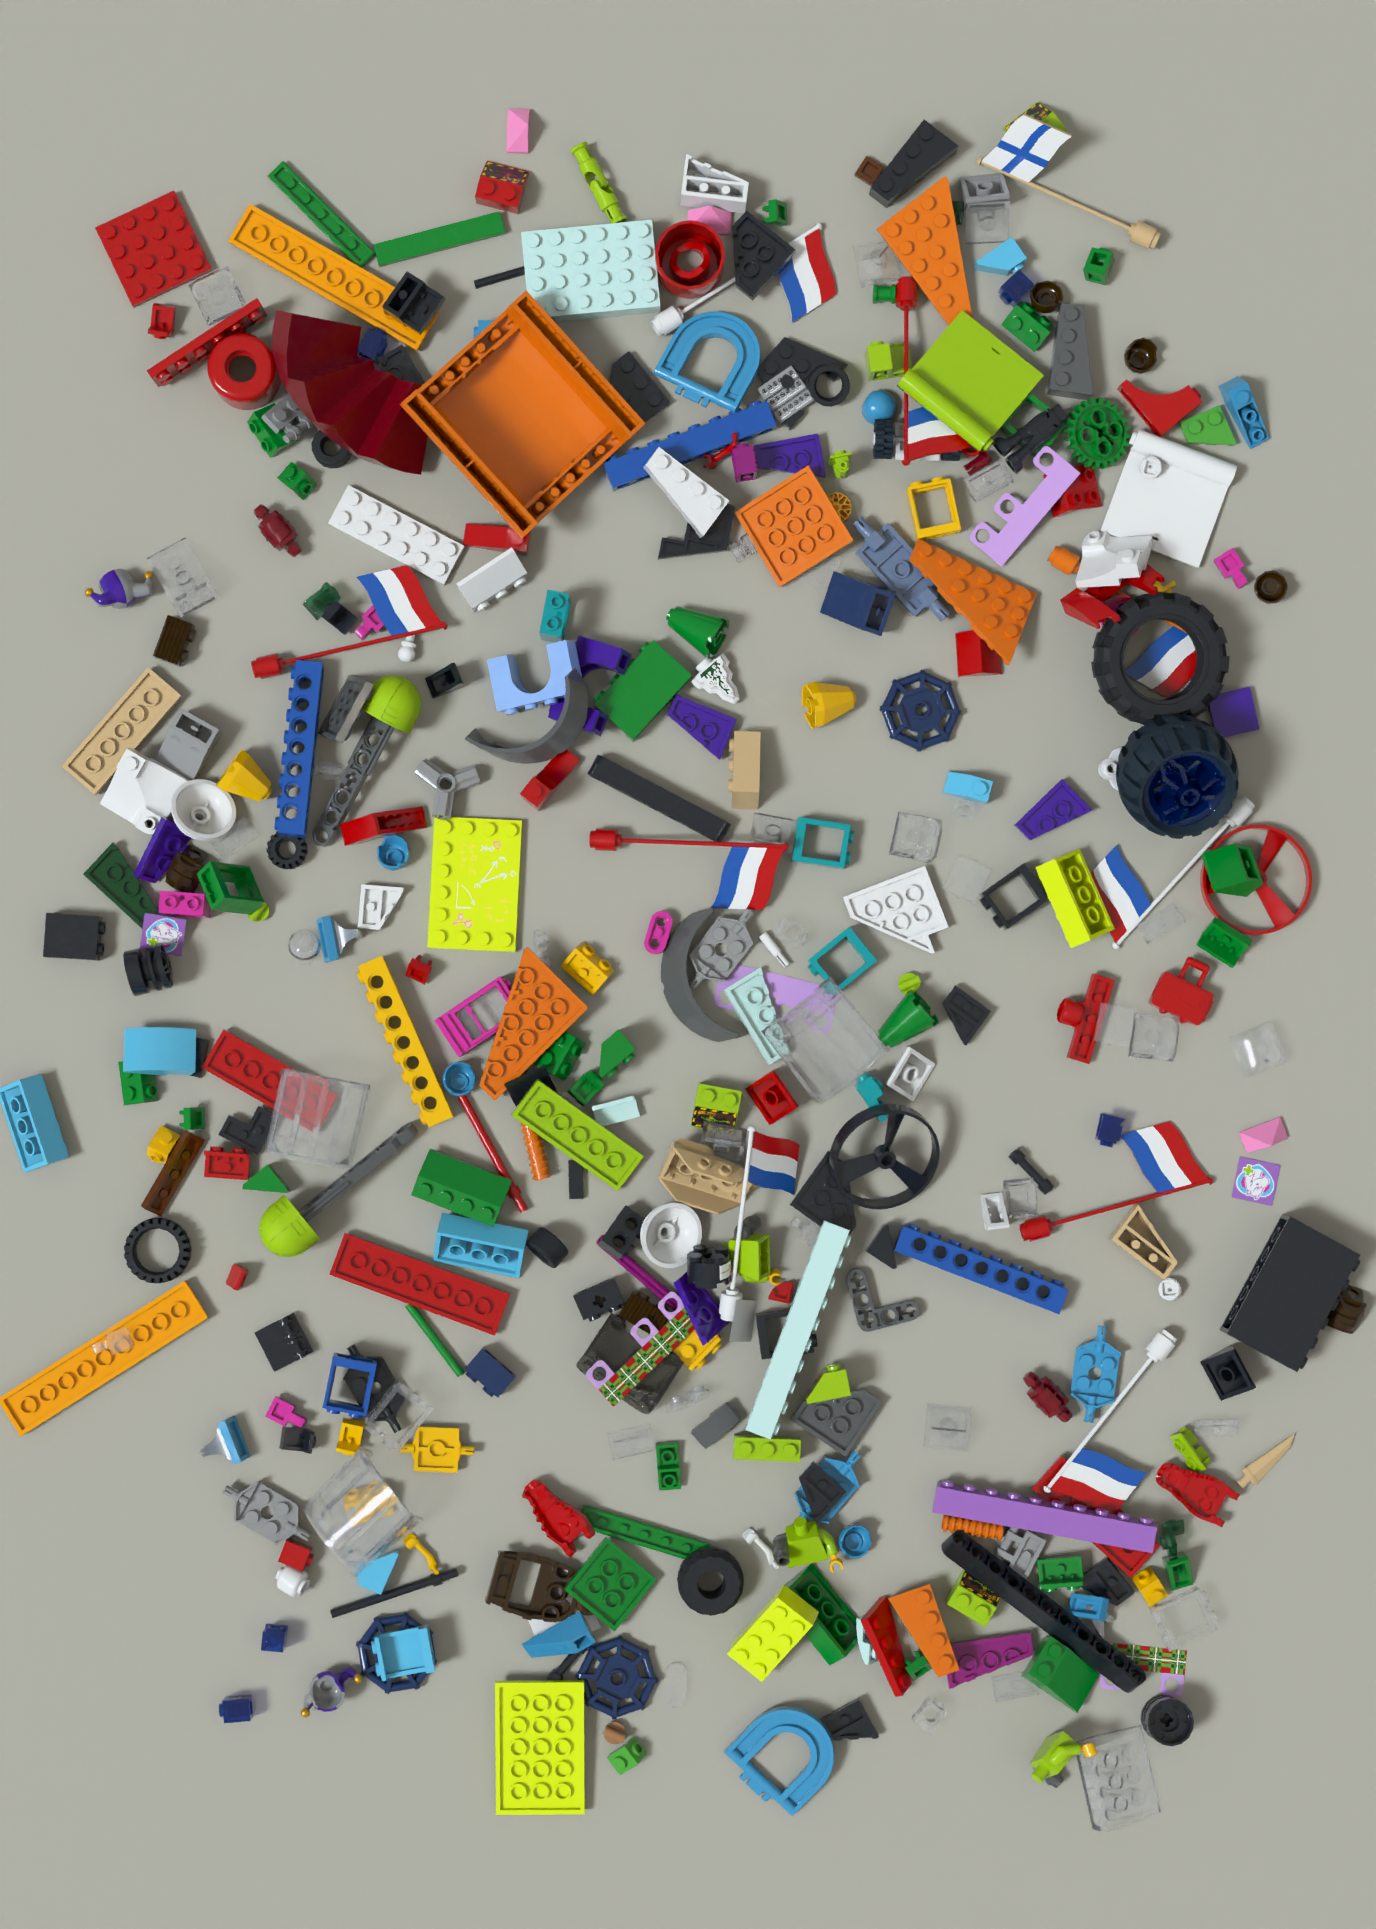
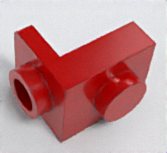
(162, 320)

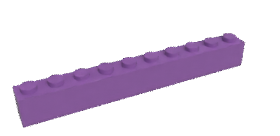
(1045, 1517)

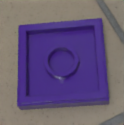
(1234, 712)

